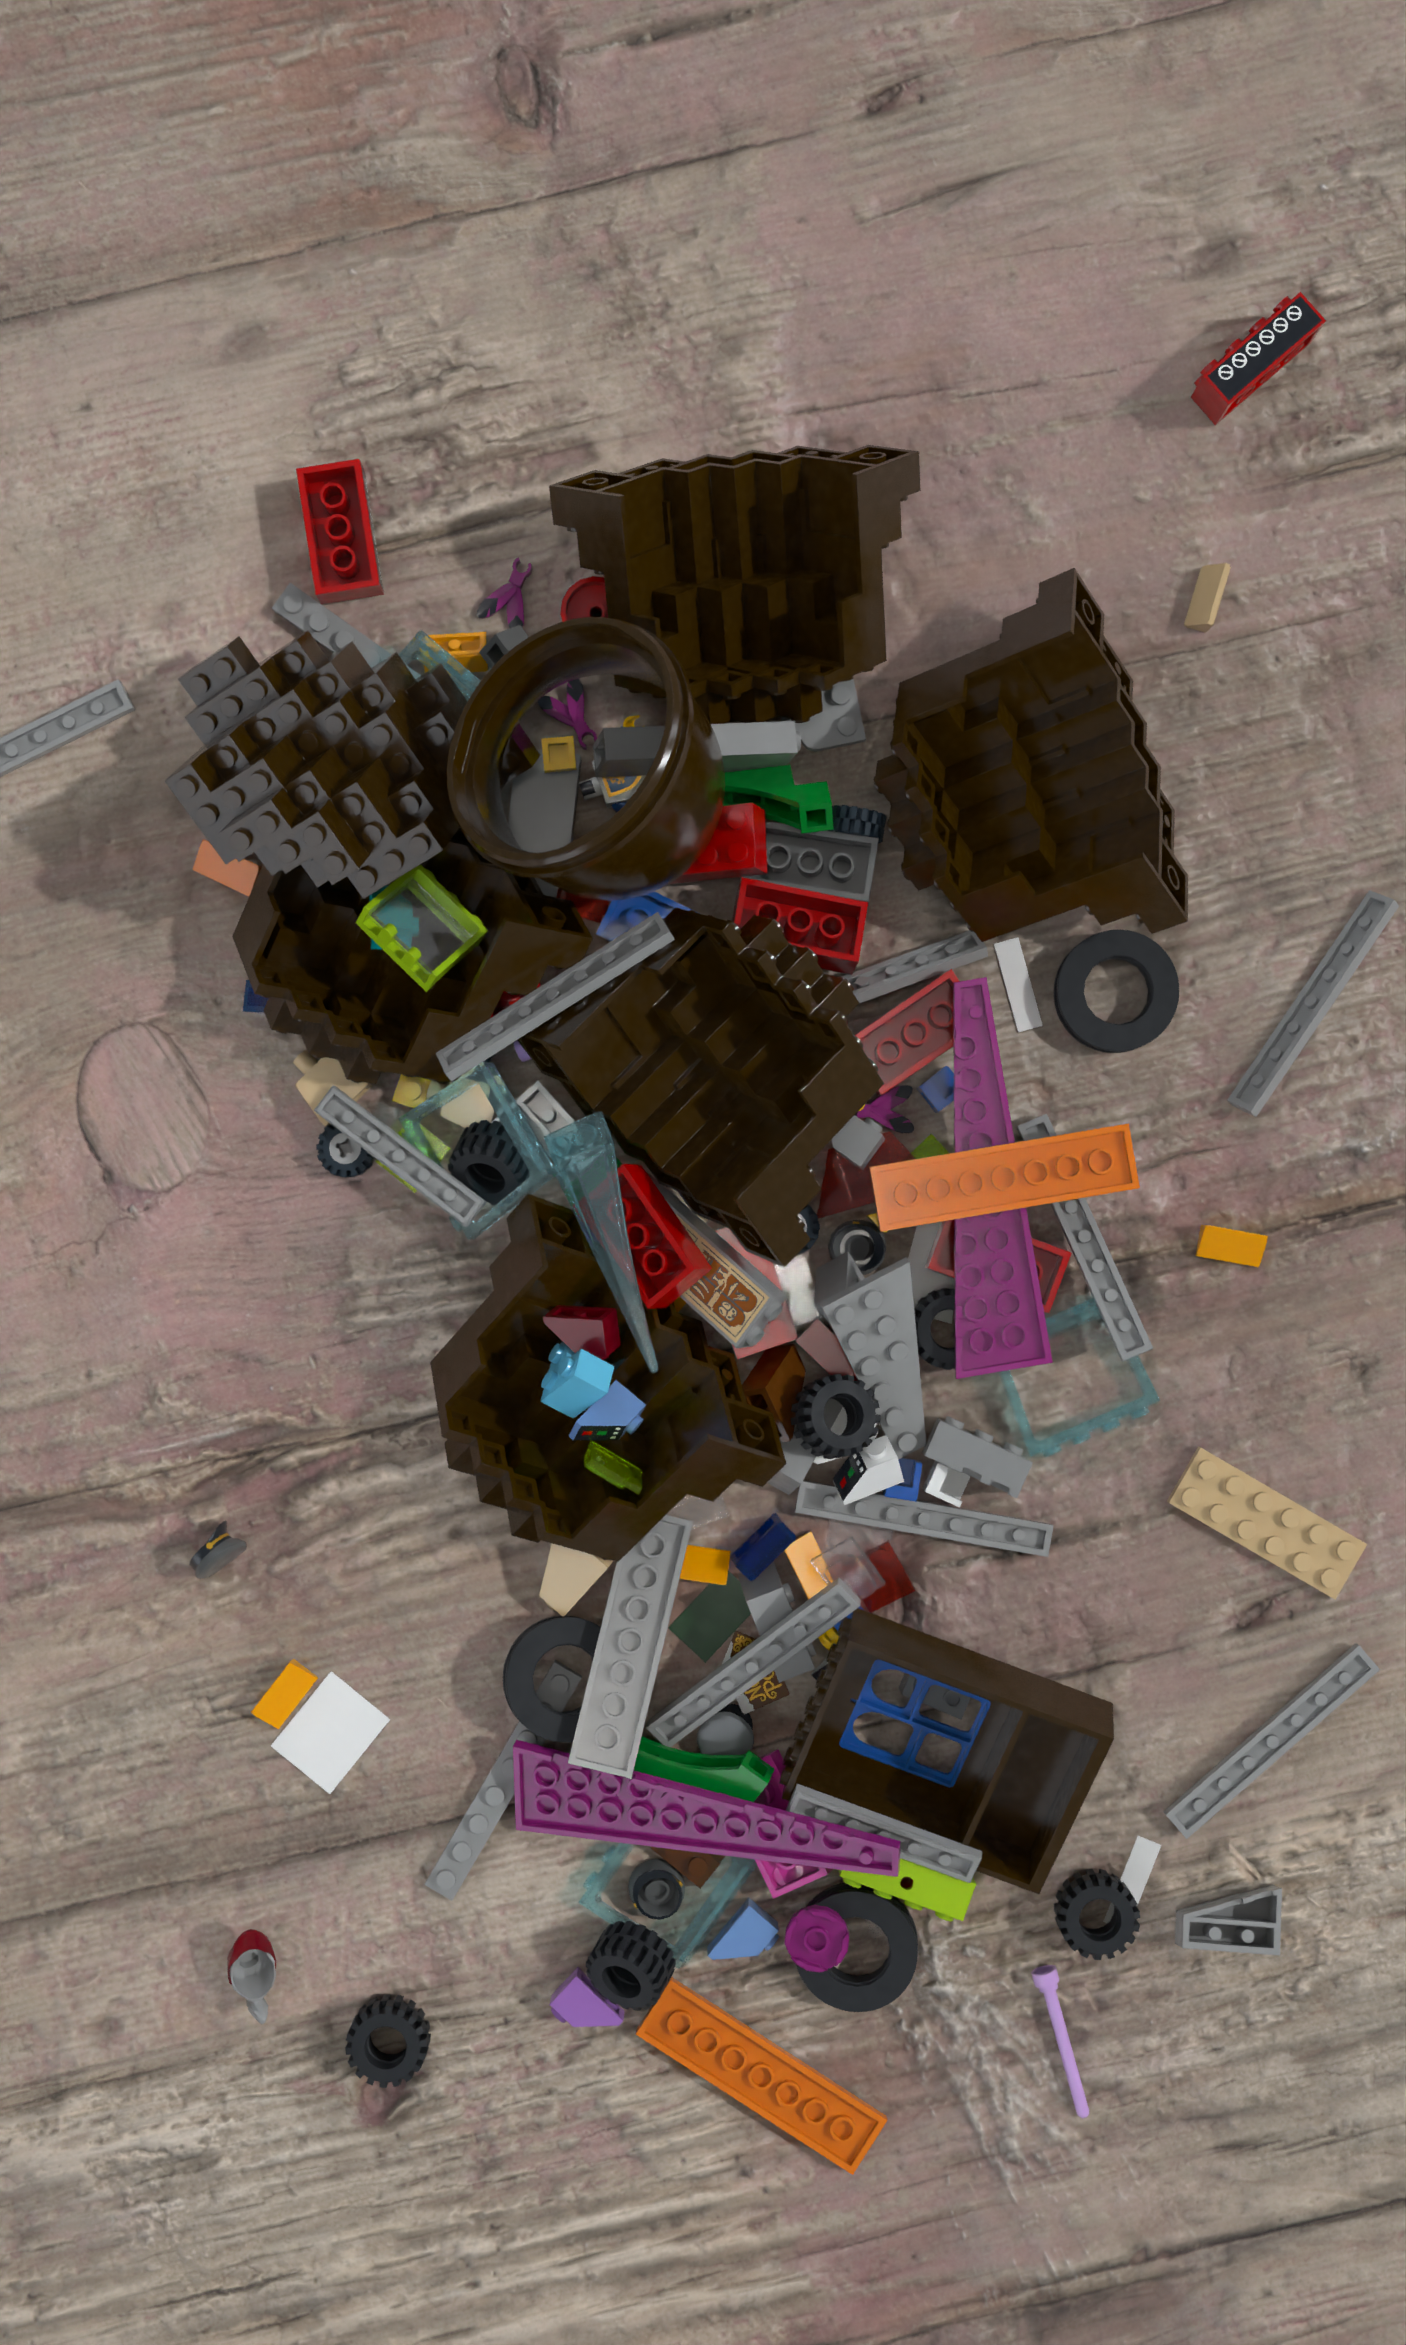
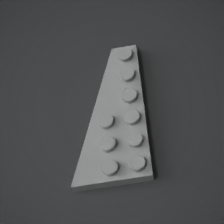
(880, 1341)

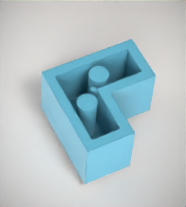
(574, 1380)

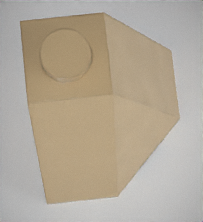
(569, 1577)

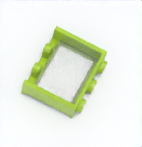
(421, 926)

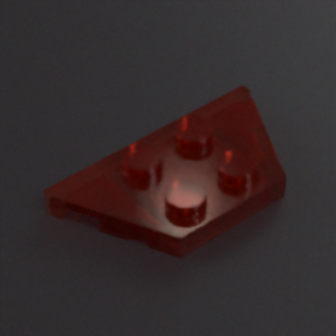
(849, 1186)

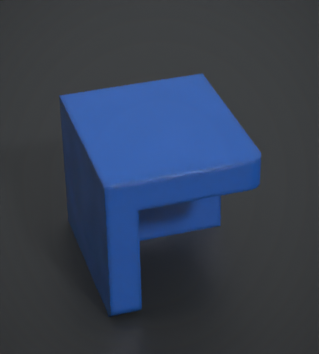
(938, 1089)
(908, 1489)

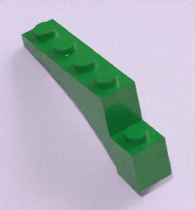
(773, 789)
(734, 1775)

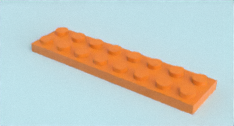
(1004, 1177)
(762, 2075)

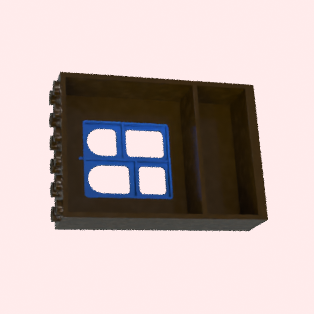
(1018, 1765)

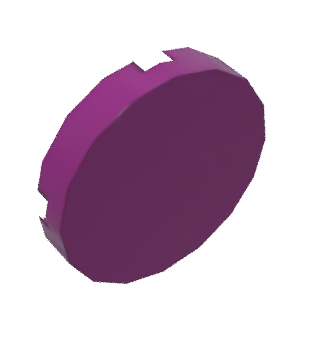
(816, 1938)

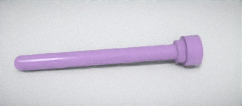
(1046, 1980)

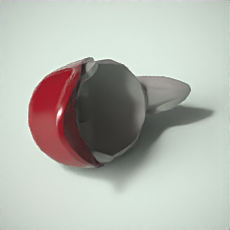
(252, 1970)

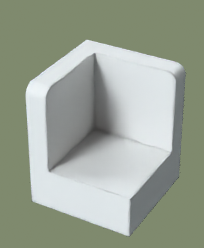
(946, 1483)

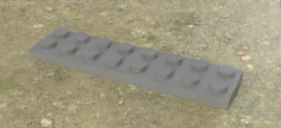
(630, 1650)

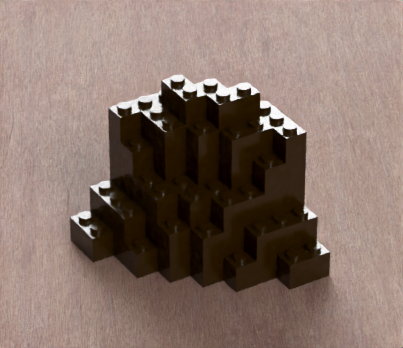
(748, 567)
(325, 761)
(1033, 778)
(358, 1002)
(719, 1071)
(489, 1408)

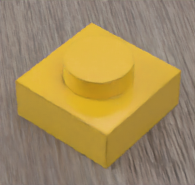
(558, 754)
(411, 1091)

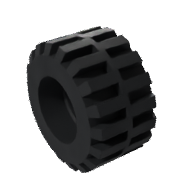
(488, 1161)
(924, 1314)
(859, 1411)
(1110, 1936)
(630, 1965)
(383, 2066)

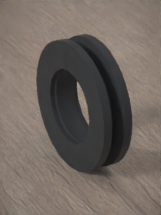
(1159, 977)
(520, 1668)
(889, 1981)

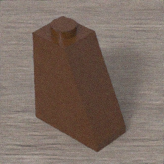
(775, 1385)

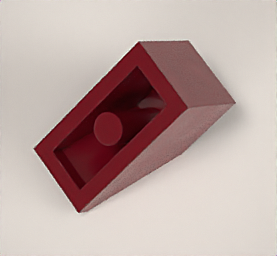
(585, 1328)

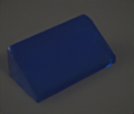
(763, 1547)

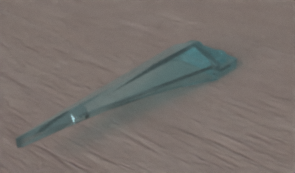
(589, 1178)

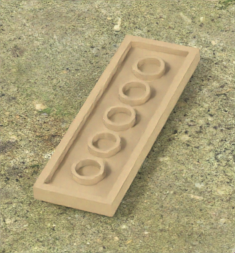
(1266, 1522)

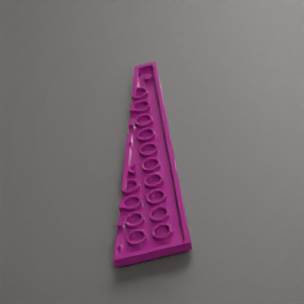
(995, 1270)
(678, 1816)

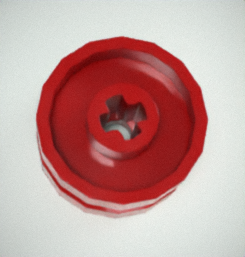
(585, 599)

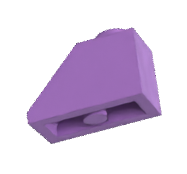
(582, 2004)

